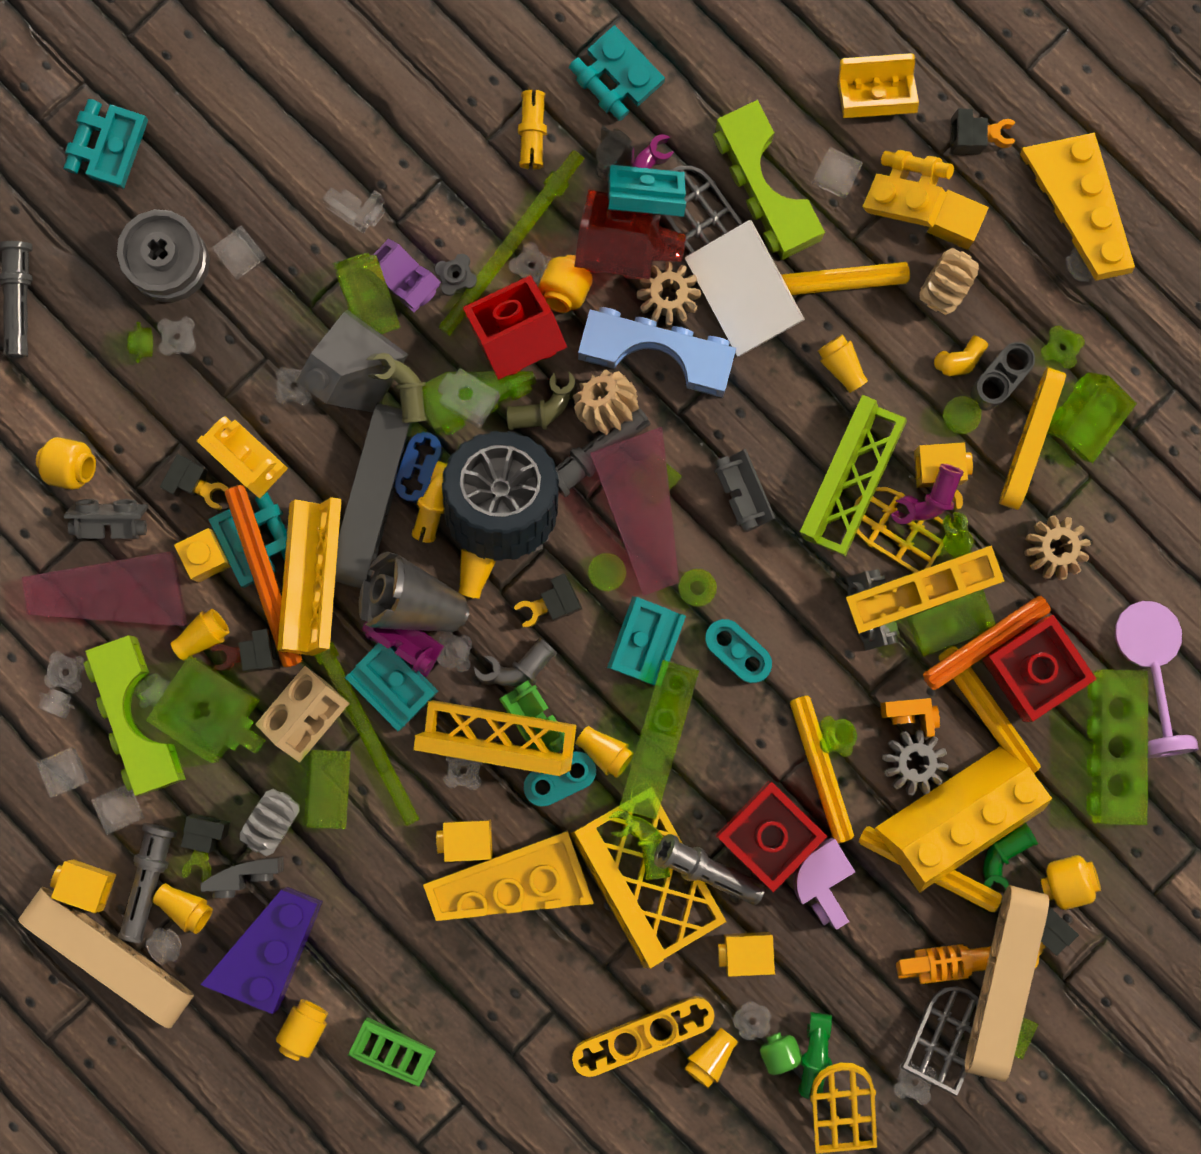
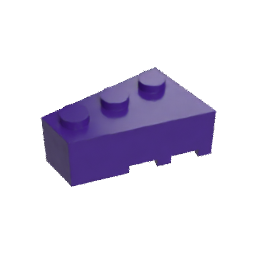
(268, 952)

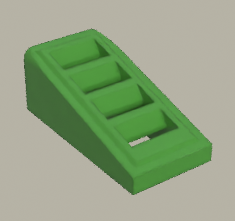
(386, 1065)

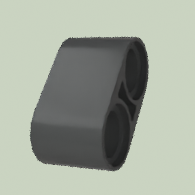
(1002, 375)

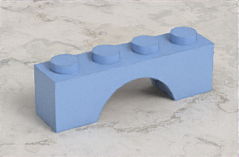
(612, 338)

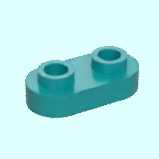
(740, 648)
(562, 785)

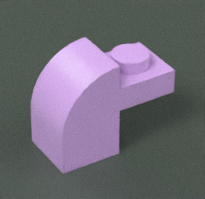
(815, 876)

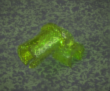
(958, 539)
(649, 839)

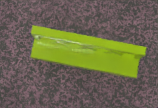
(840, 470)

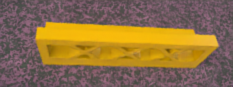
(309, 577)
(492, 752)

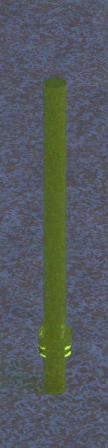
(555, 186)
(361, 722)

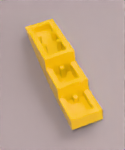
(925, 589)

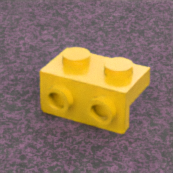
(877, 85)

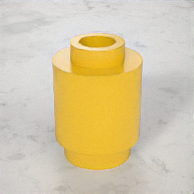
(301, 1030)

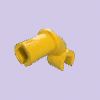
(430, 507)

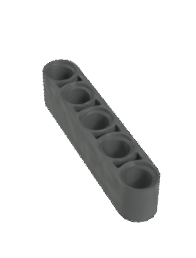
(371, 495)

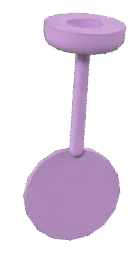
(1151, 638)

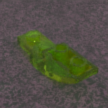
(659, 739)

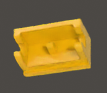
(243, 455)

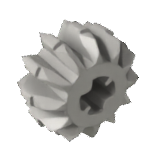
(918, 749)
(269, 822)

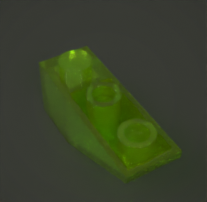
(447, 421)

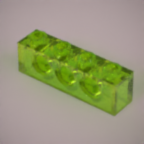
(1132, 765)

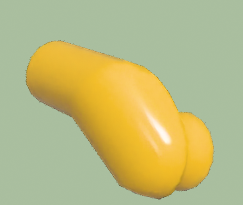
(961, 362)

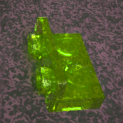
(1091, 415)

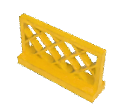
(624, 902)

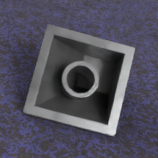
(339, 367)

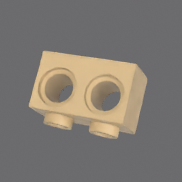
(302, 714)

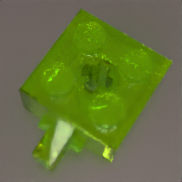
(229, 707)

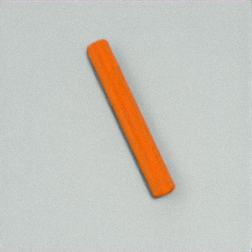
(986, 642)

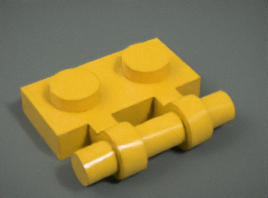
(907, 199)

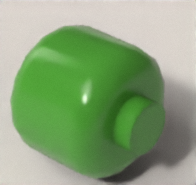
(780, 1053)

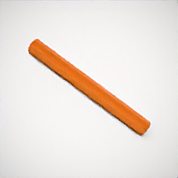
(259, 564)

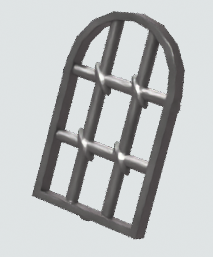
(696, 194)
(933, 1045)

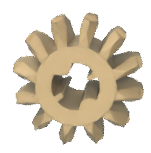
(949, 281)
(683, 296)
(605, 402)
(1063, 562)

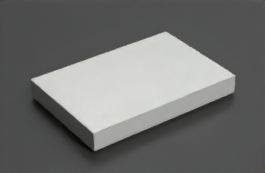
(744, 288)

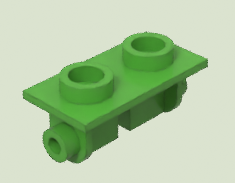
(528, 702)

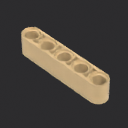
(106, 958)
(1006, 983)

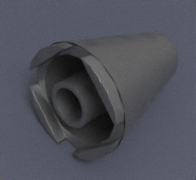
(409, 598)

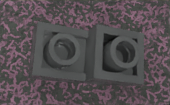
(234, 878)

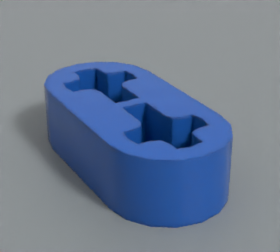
(410, 463)

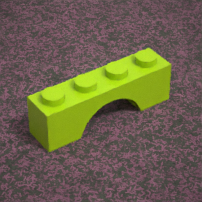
(788, 222)
(117, 671)

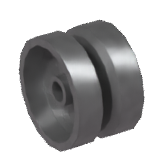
(147, 240)

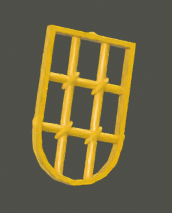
(904, 544)
(854, 1120)

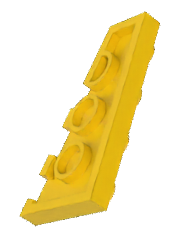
(1083, 200)
(522, 880)

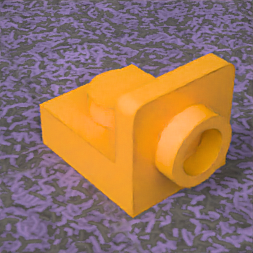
(905, 711)

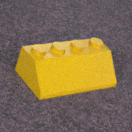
(963, 817)

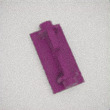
(411, 646)

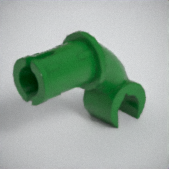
(1003, 850)
(817, 1053)

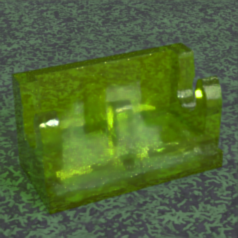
(367, 292)
(951, 623)
(327, 789)

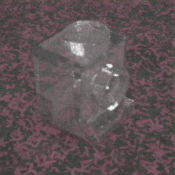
(475, 409)

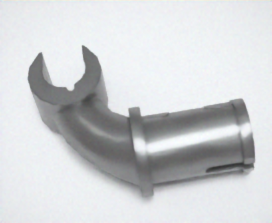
(522, 671)

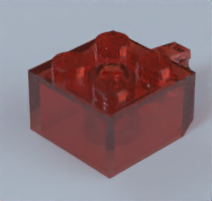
(623, 240)

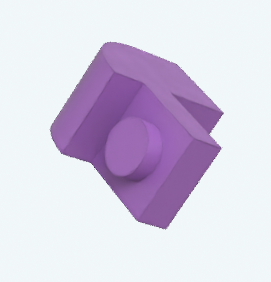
(405, 277)

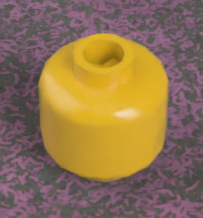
(564, 284)
(65, 463)
(1071, 882)

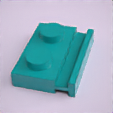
(646, 190)
(645, 640)
(391, 685)

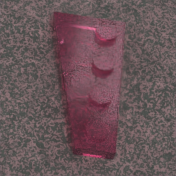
(640, 500)
(117, 591)

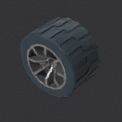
(500, 495)

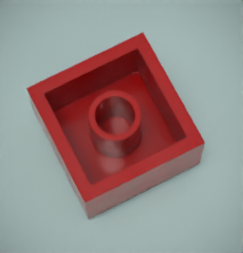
(515, 327)
(1039, 669)
(771, 836)

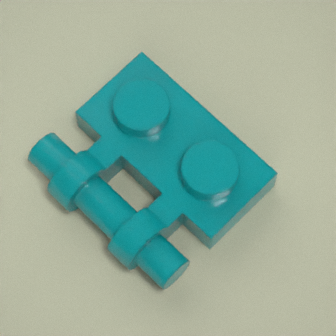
(624, 65)
(115, 147)
(230, 542)

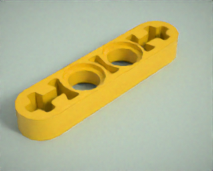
(1032, 438)
(645, 1041)

